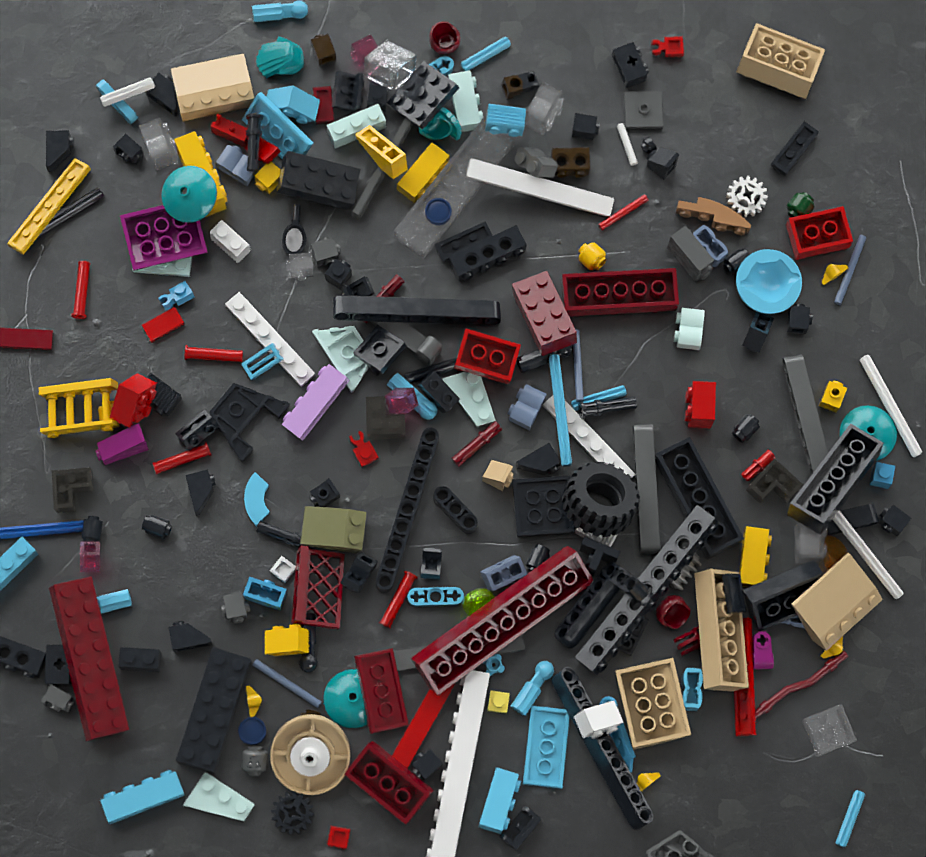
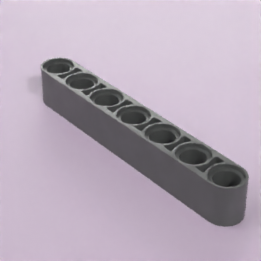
(805, 410)
(646, 482)

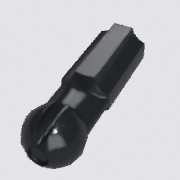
(535, 359)
(308, 661)

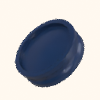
(438, 211)
(252, 731)

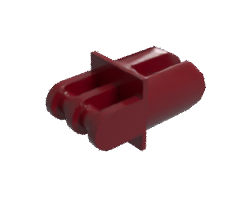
(694, 639)

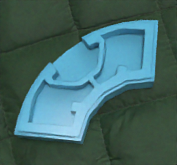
(254, 499)

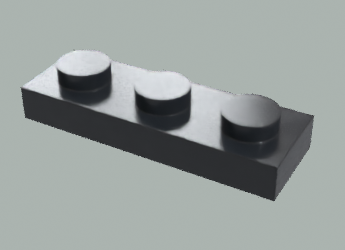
(794, 148)
(462, 240)

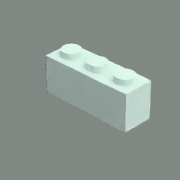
(466, 101)
(344, 130)

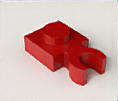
(671, 46)
(364, 451)

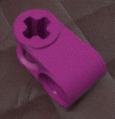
(762, 654)

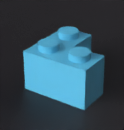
(294, 103)

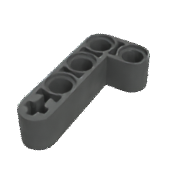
(417, 344)

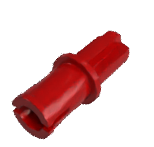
(758, 465)

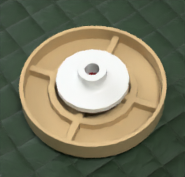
(310, 737)

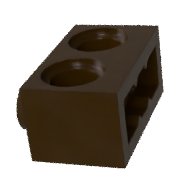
(570, 156)

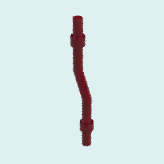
(829, 666)

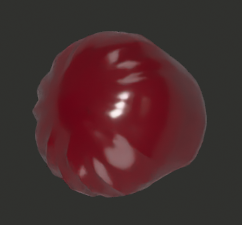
(444, 38)
(673, 611)

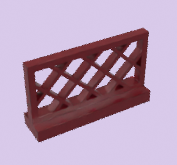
(301, 588)

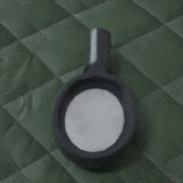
(294, 235)

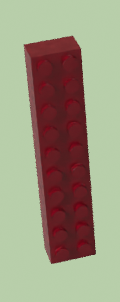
(502, 620)

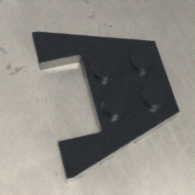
(238, 409)

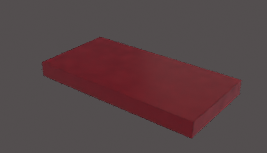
(381, 690)

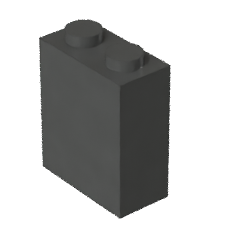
(690, 254)

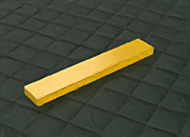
(49, 206)

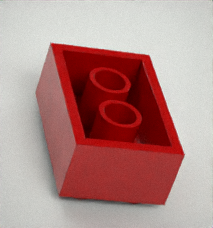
(819, 233)
(487, 356)

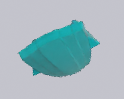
(280, 58)
(442, 125)

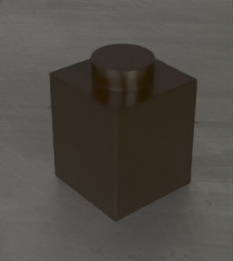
(323, 49)

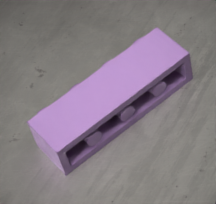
(315, 402)

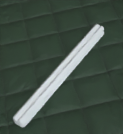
(890, 406)
(867, 555)

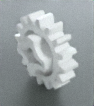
(751, 189)

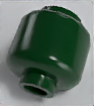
(800, 204)

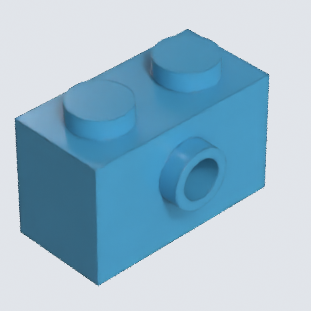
(265, 593)

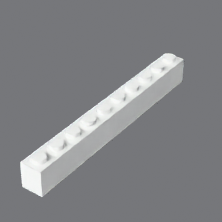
(459, 764)

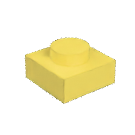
(498, 702)

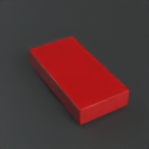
(267, 151)
(163, 324)

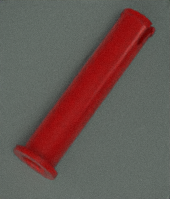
(81, 290)
(213, 354)
(181, 458)
(398, 599)

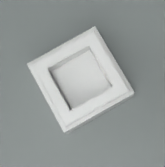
(283, 569)

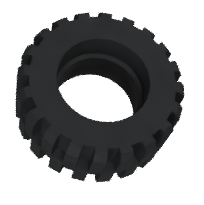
(596, 517)

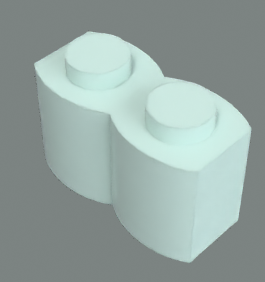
(690, 328)

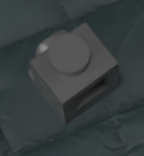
(58, 699)

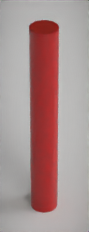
(624, 211)

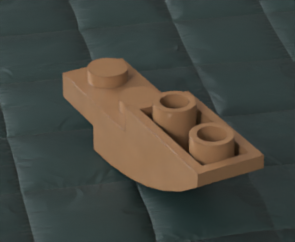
(722, 216)

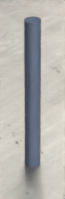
(849, 272)
(578, 369)
(287, 683)

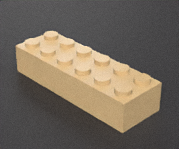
(720, 635)

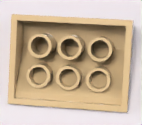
(780, 61)
(213, 87)
(836, 602)
(653, 703)

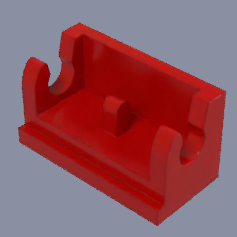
(230, 130)

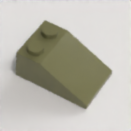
(333, 528)

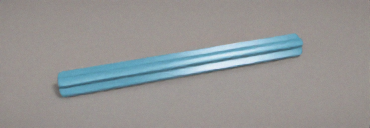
(560, 410)

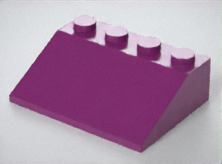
(158, 238)

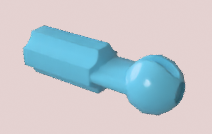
(278, 11)
(426, 408)
(114, 601)
(531, 690)

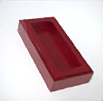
(325, 111)

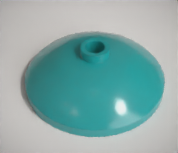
(199, 197)
(877, 419)
(337, 702)

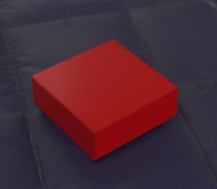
(338, 837)

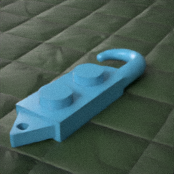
(621, 739)

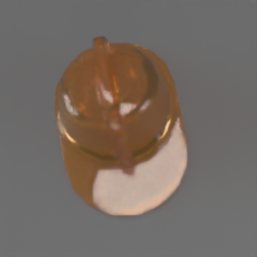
(835, 551)

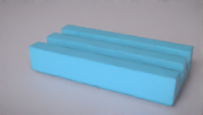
(275, 353)

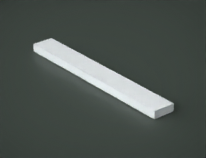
(539, 187)

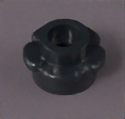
(648, 145)

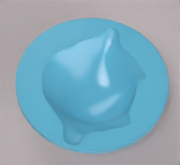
(768, 281)

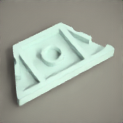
(339, 347)

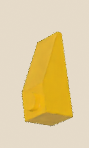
(383, 152)

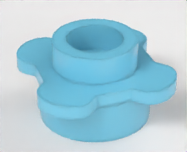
(497, 660)

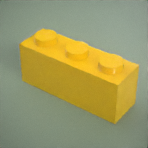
(423, 172)
(754, 555)

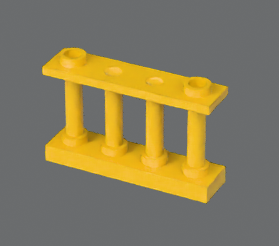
(69, 391)

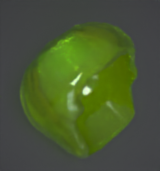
(476, 599)

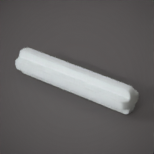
(127, 92)

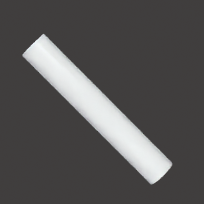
(627, 145)

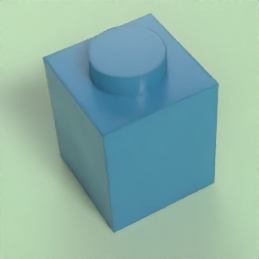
(882, 475)

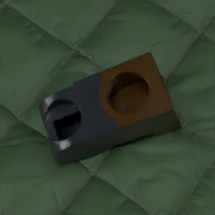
(519, 84)

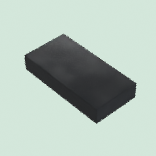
(734, 593)

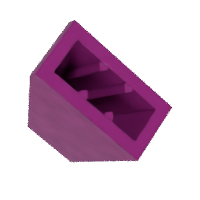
(122, 445)

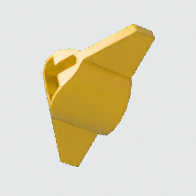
(832, 272)
(834, 650)
(254, 700)
(646, 779)

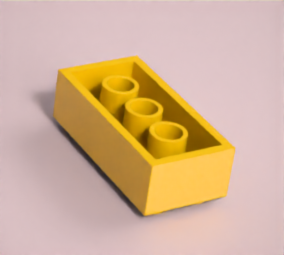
(193, 153)

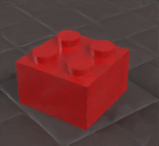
(133, 400)
(701, 406)

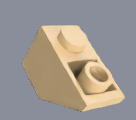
(498, 475)

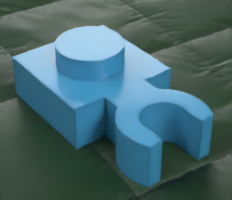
(178, 294)

